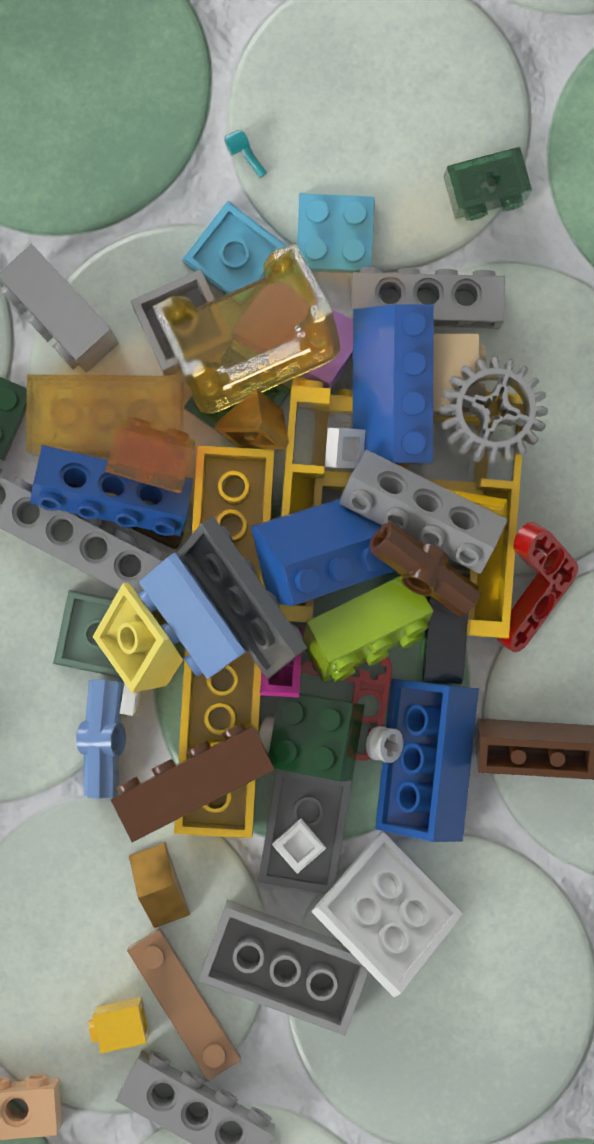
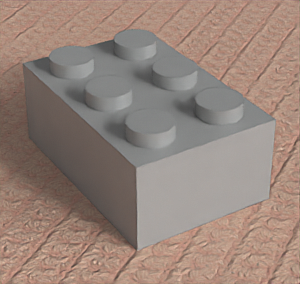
(56, 310)

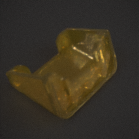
(251, 334)

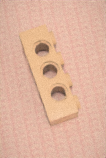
(43, 1104)

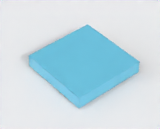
(232, 250)

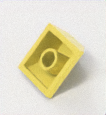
(136, 643)

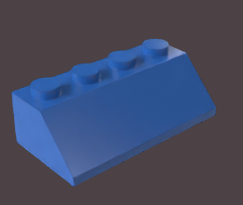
(394, 381)
(316, 552)
(429, 782)

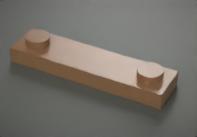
(184, 1004)

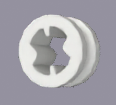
(393, 744)

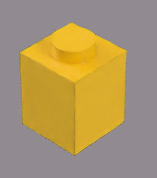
(119, 1025)

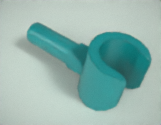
(238, 142)

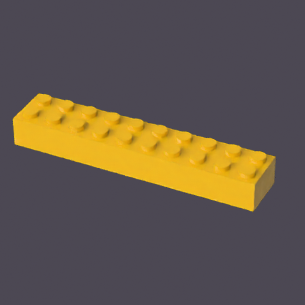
(238, 492)

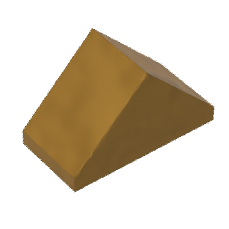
(255, 423)
(158, 885)

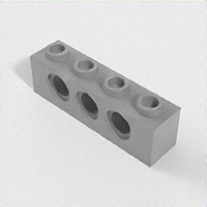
(484, 286)
(423, 510)
(173, 1113)

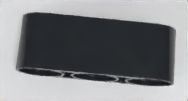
(444, 645)

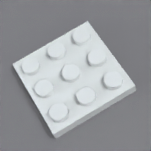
(387, 914)

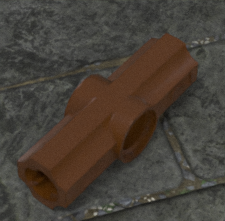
(424, 569)

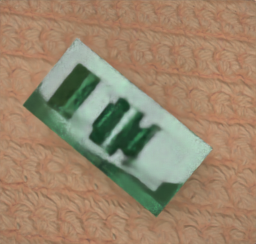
(501, 169)

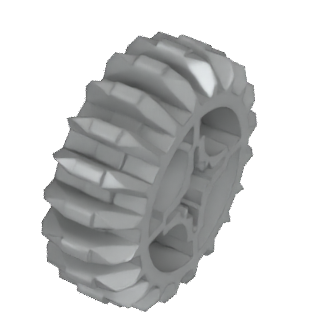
(504, 377)

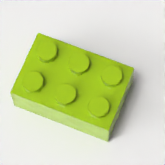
(366, 629)

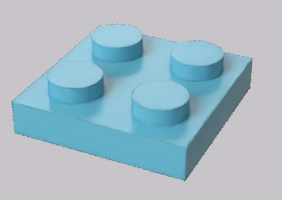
(335, 232)

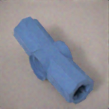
(102, 738)

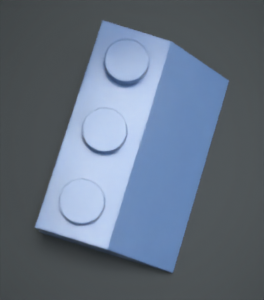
(190, 617)

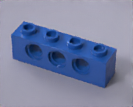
(61, 467)

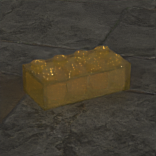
(85, 410)

